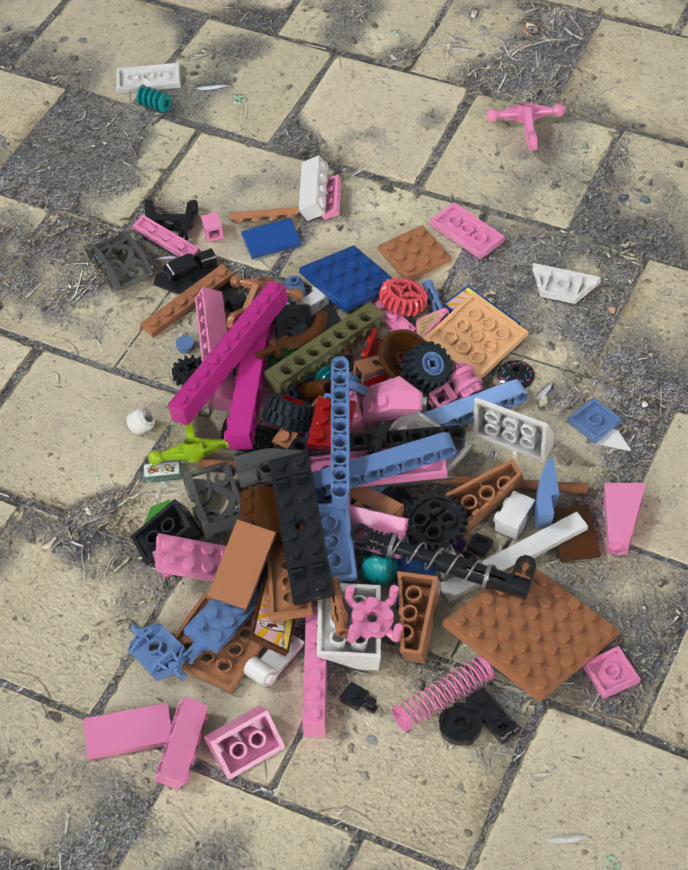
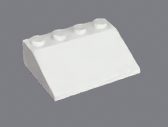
(512, 430)
(361, 654)

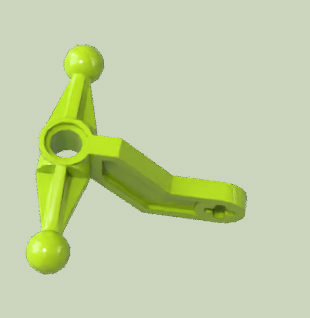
(190, 450)

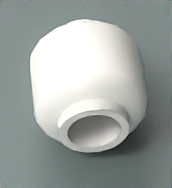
(140, 421)

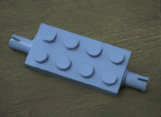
(216, 626)

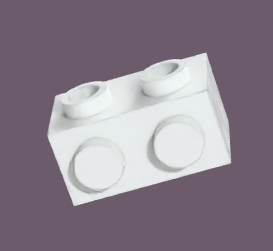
(514, 515)

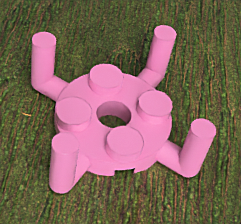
(372, 607)

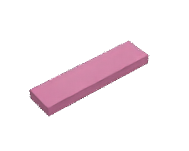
(164, 237)

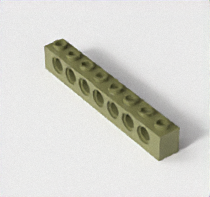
(324, 348)

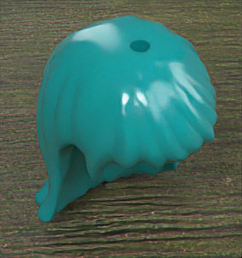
(377, 568)

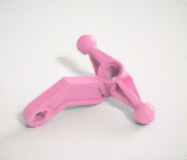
(527, 114)

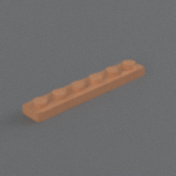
(185, 301)

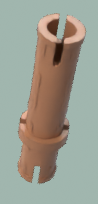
(339, 614)

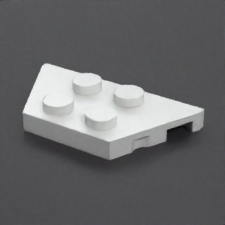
(563, 284)

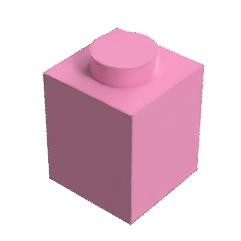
(212, 227)

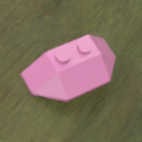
(390, 401)

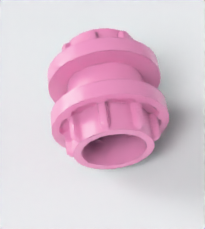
(463, 380)

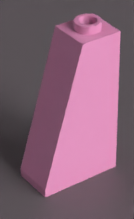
(621, 511)

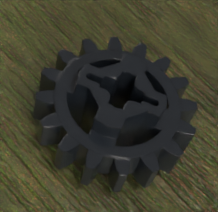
(185, 368)

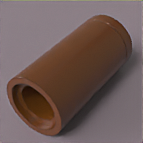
(313, 389)

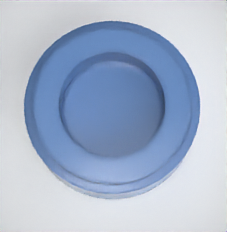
(185, 344)

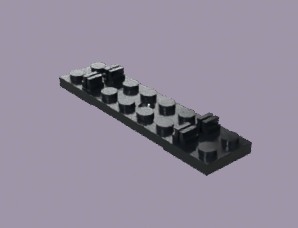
(306, 548)

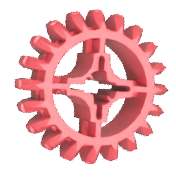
(403, 296)

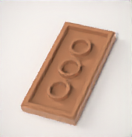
(241, 565)

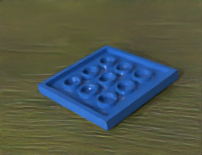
(346, 277)

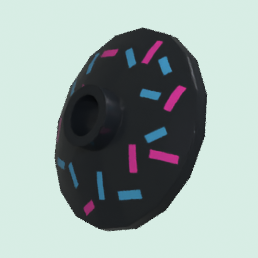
(516, 371)

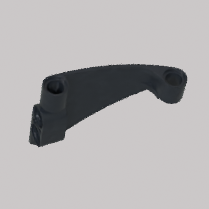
(188, 269)

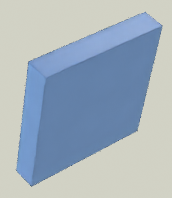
(594, 420)

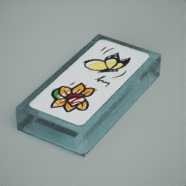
(163, 472)

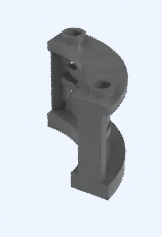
(98, 255)
(195, 487)

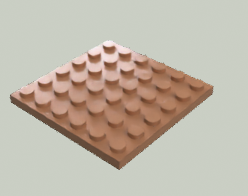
(532, 639)

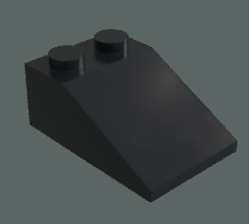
(171, 520)

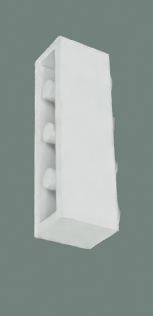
(313, 188)

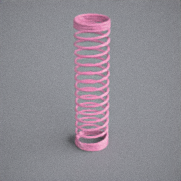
(401, 715)

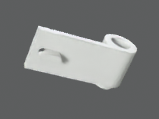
(267, 668)

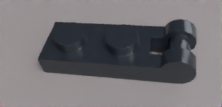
(492, 715)

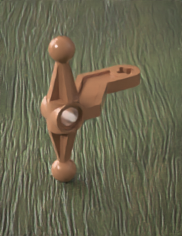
(255, 286)

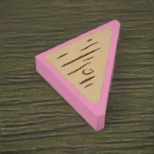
(429, 322)

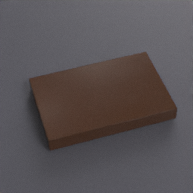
(583, 545)

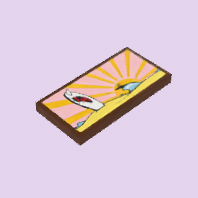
(268, 633)

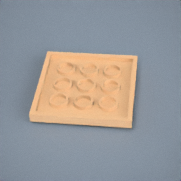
(477, 335)

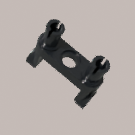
(180, 222)

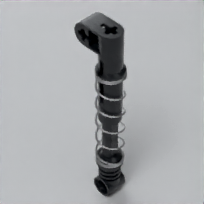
(449, 563)

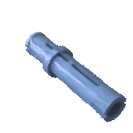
(435, 299)

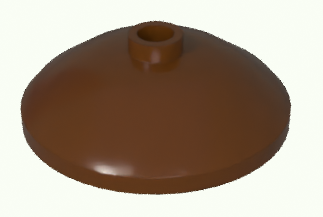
(394, 347)

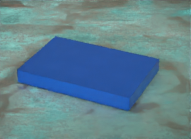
(271, 238)

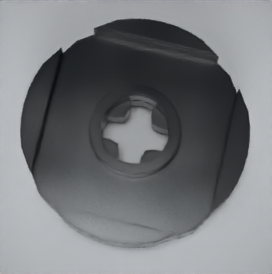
(464, 735)

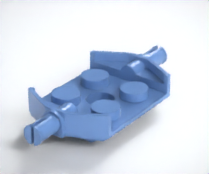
(166, 659)

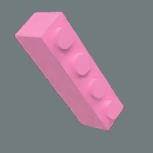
(181, 743)

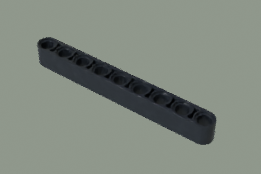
(402, 435)

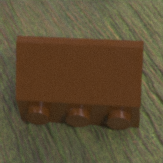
(260, 509)

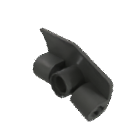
(254, 466)

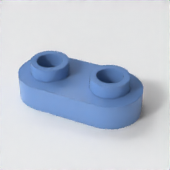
(295, 282)

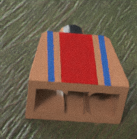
(369, 371)

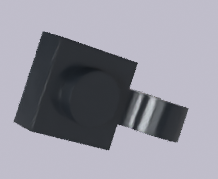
(357, 697)

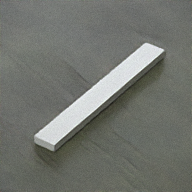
(532, 546)

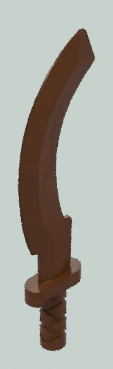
(297, 341)

